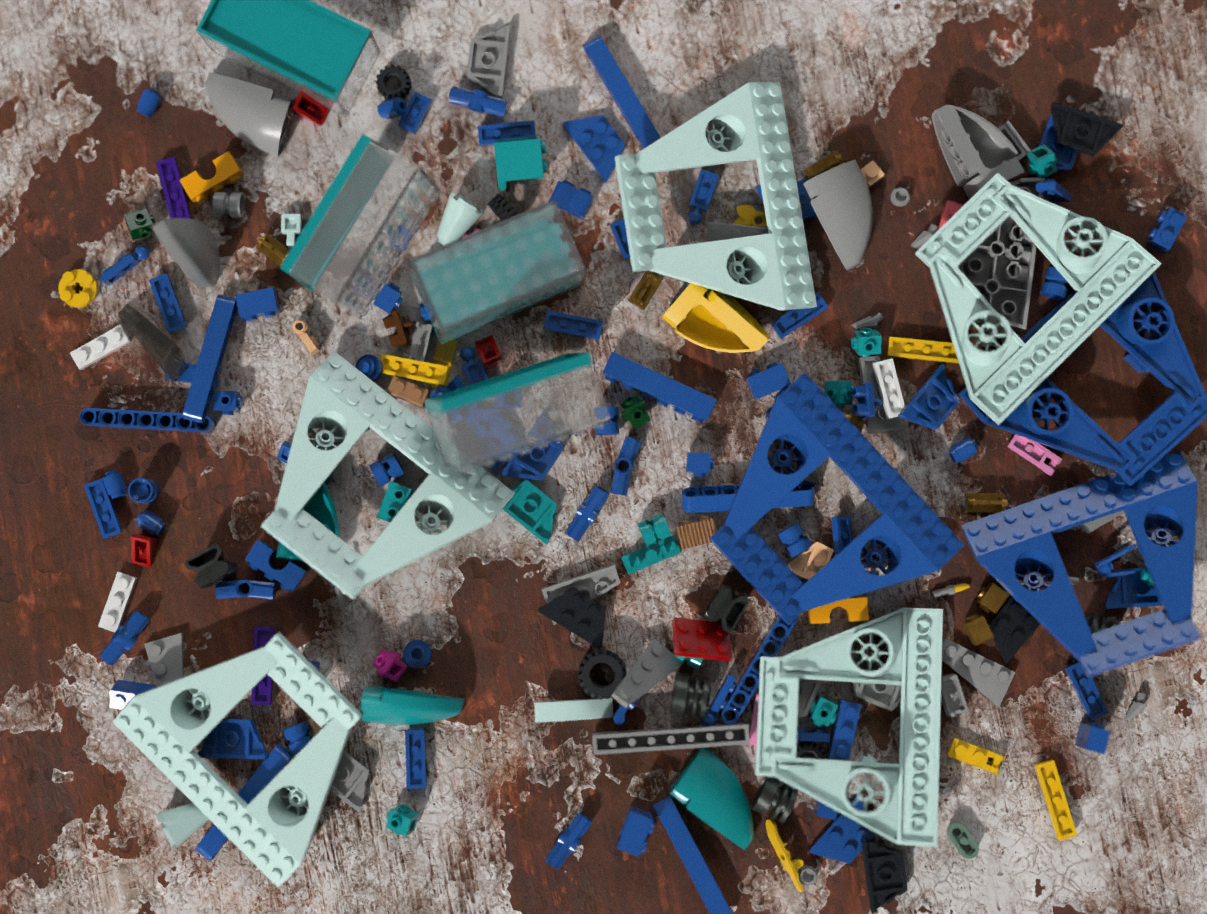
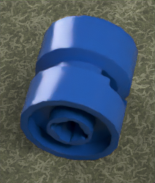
(1055, 285)
(612, 426)
(380, 471)
(143, 490)
(794, 539)
(297, 736)

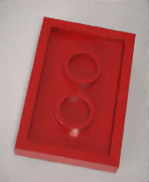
(701, 639)

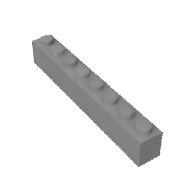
(670, 738)

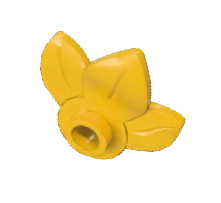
(748, 215)

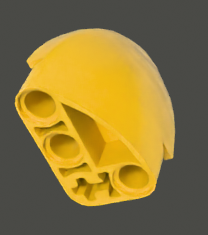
(715, 321)

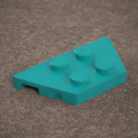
(532, 509)

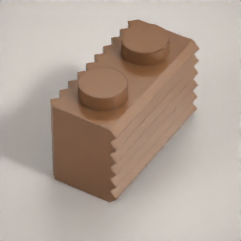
(408, 391)
(696, 533)

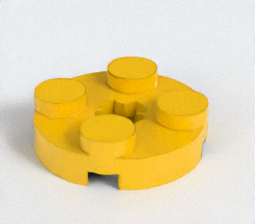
(70, 280)

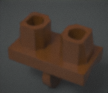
(399, 337)

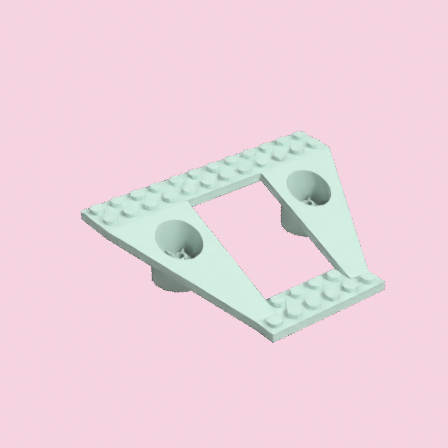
(775, 263)
(1006, 377)
(349, 404)
(911, 786)
(274, 826)

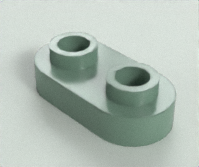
(963, 839)

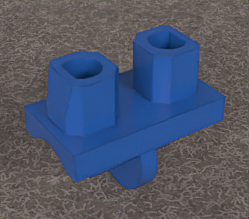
(867, 401)

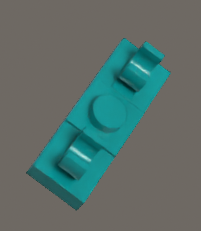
(651, 554)

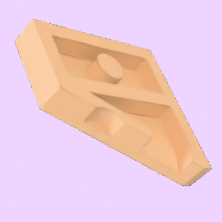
(810, 560)

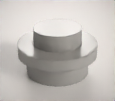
(900, 197)
(807, 875)

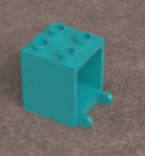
(519, 159)

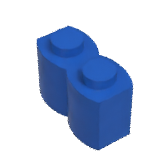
(572, 200)

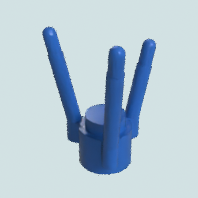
(1105, 566)

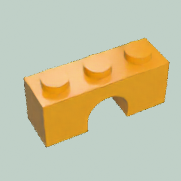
(226, 172)
(855, 608)

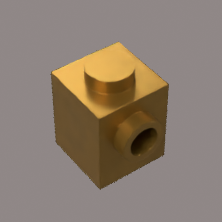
(991, 598)
(977, 629)

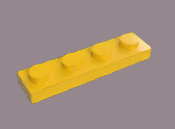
(921, 350)
(415, 370)
(1055, 800)

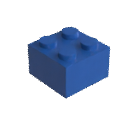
(635, 830)

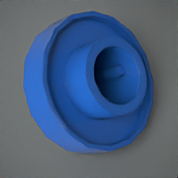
(370, 366)
(417, 653)

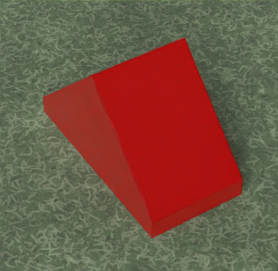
(309, 109)
(489, 352)
(143, 549)

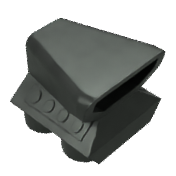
(211, 566)
(726, 608)

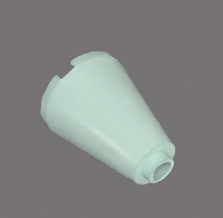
(457, 218)
(181, 823)

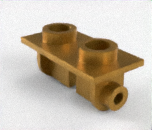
(825, 164)
(272, 249)
(645, 289)
(986, 502)

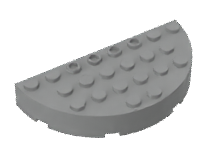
(1005, 266)

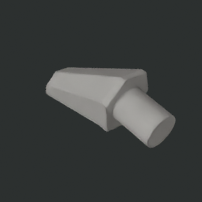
(924, 236)
(868, 322)
(1137, 706)

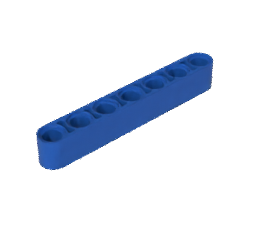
(621, 91)
(210, 359)
(138, 420)
(721, 497)
(750, 670)
(266, 772)
(691, 857)

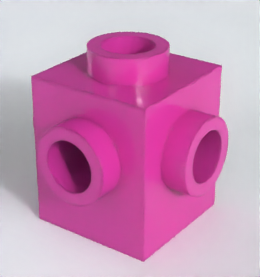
(389, 665)

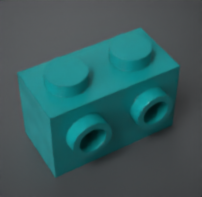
(393, 501)

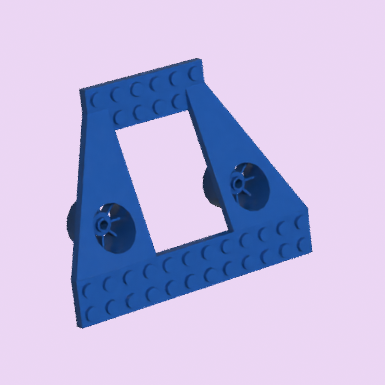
(816, 430)
(1155, 435)
(1023, 541)

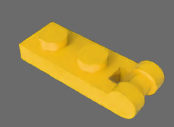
(974, 755)

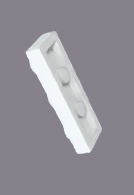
(100, 347)
(889, 387)
(117, 601)

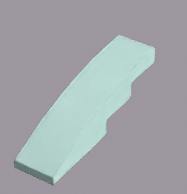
(573, 710)

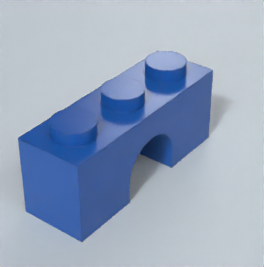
(262, 558)

